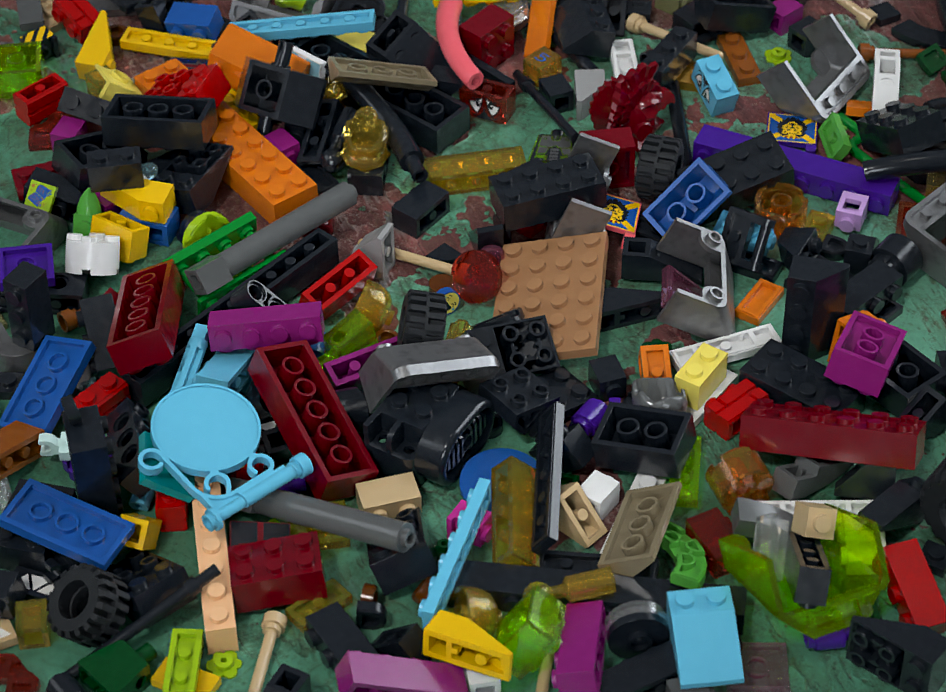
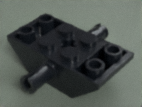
(279, 92)

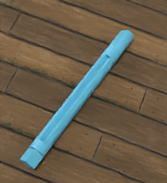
(188, 368)

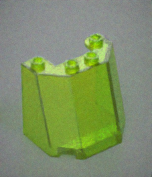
(854, 585)

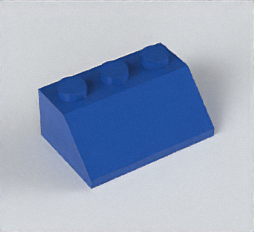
(689, 197)

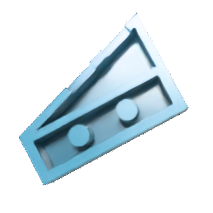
(228, 370)

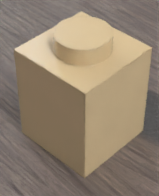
(814, 520)

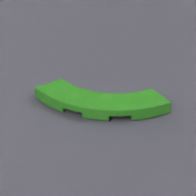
(687, 555)

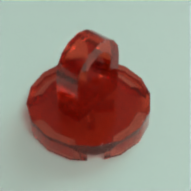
(476, 276)

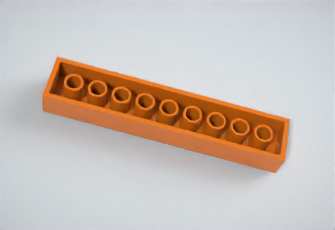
(256, 166)

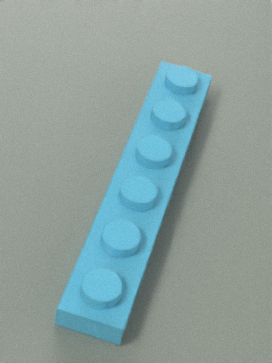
(311, 25)
(458, 549)

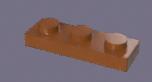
(738, 59)

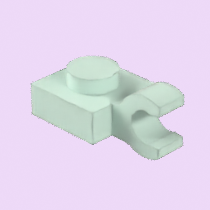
(54, 446)

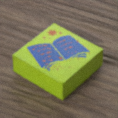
(41, 195)

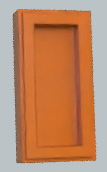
(759, 302)

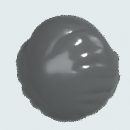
(658, 393)

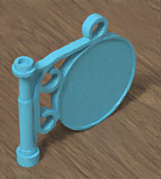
(211, 434)

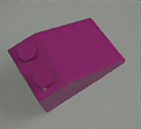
(865, 354)

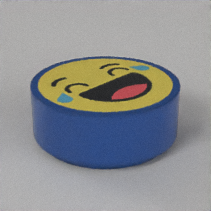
(452, 299)

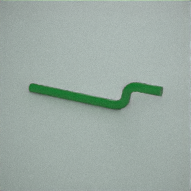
(860, 155)

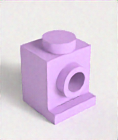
(849, 218)

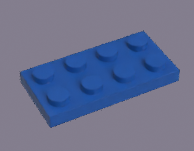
(49, 377)
(66, 524)

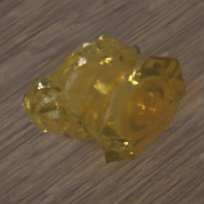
(365, 141)

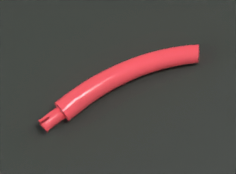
(450, 43)

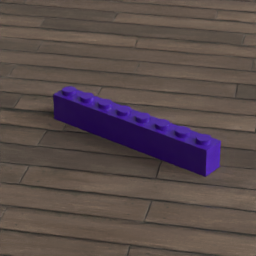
(812, 172)

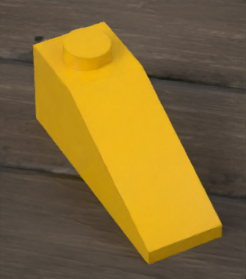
(96, 48)
(149, 203)
(467, 645)

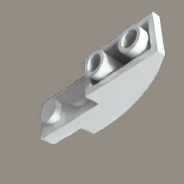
(885, 77)

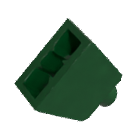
(117, 668)

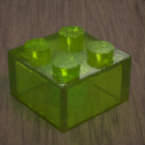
(20, 66)
(532, 630)

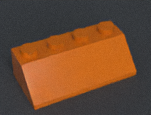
(237, 44)

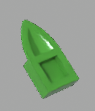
(87, 206)

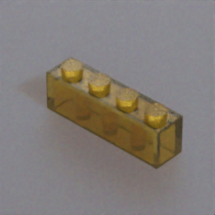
(471, 170)
(513, 513)

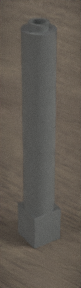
(220, 268)
(333, 518)

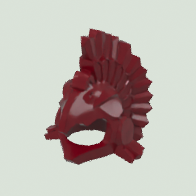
(631, 103)

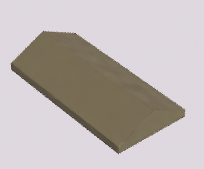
(380, 73)
(639, 528)

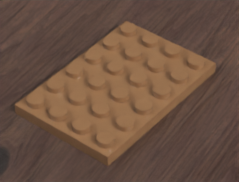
(563, 283)

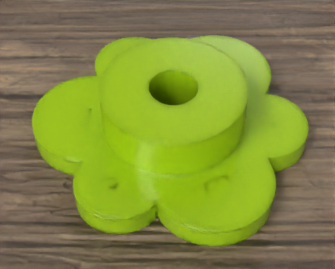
(777, 55)
(224, 664)

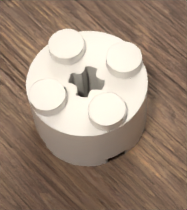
(92, 254)

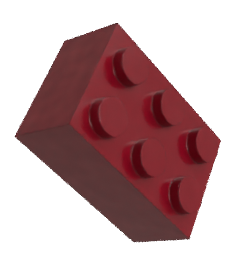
(276, 571)

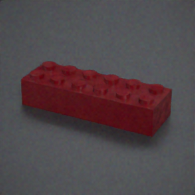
(146, 318)
(312, 418)
(833, 434)

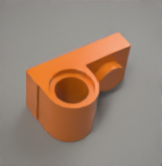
(654, 361)

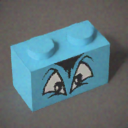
(715, 85)

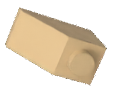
(578, 516)

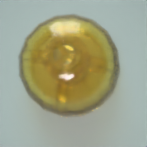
(375, 304)
(477, 606)

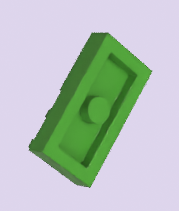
(835, 137)

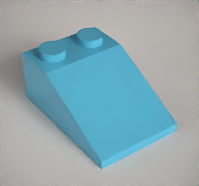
(704, 637)

